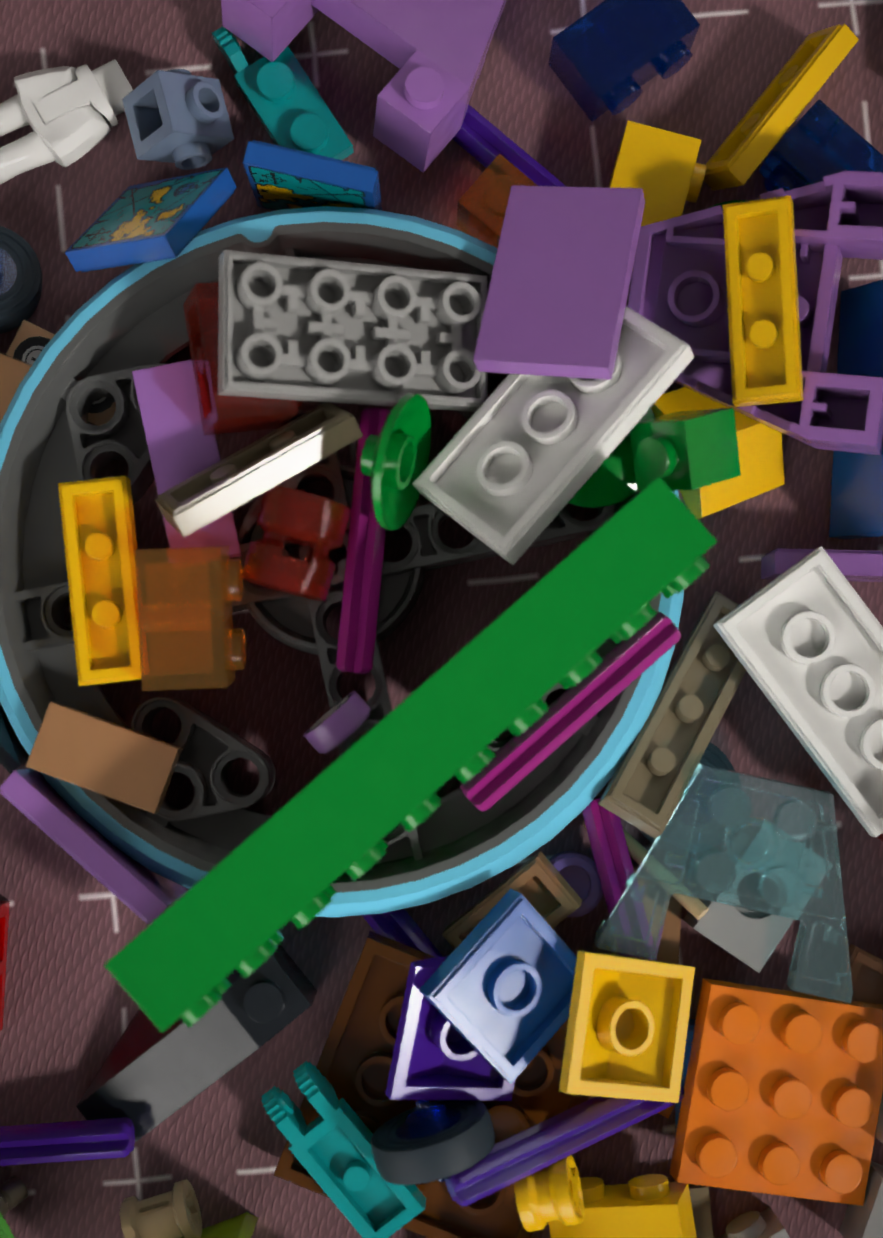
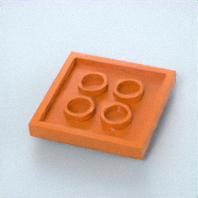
(780, 1094)

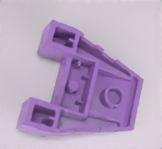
(430, 41)
(684, 290)

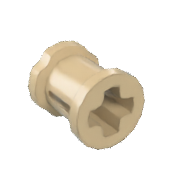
(164, 1215)

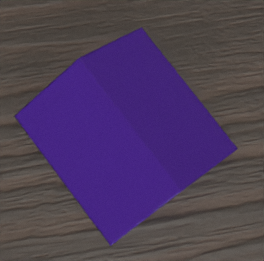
(433, 1057)

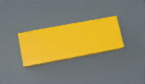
(778, 106)
(762, 302)
(102, 578)

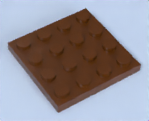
(358, 1068)

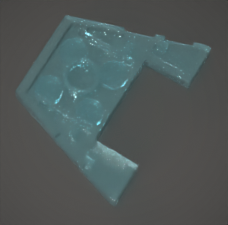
(749, 848)

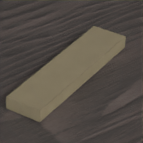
(678, 727)

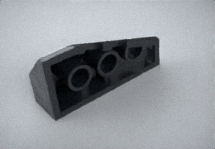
(160, 1072)

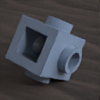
(178, 118)

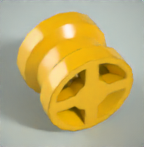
(550, 1196)

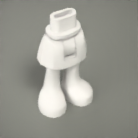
(65, 113)

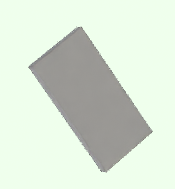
(348, 332)

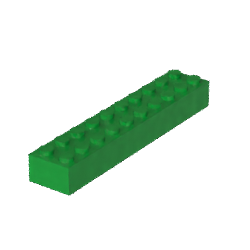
(395, 768)

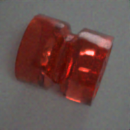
(304, 521)

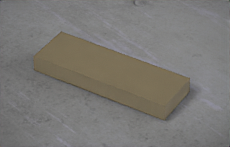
(257, 467)

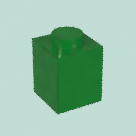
(686, 449)

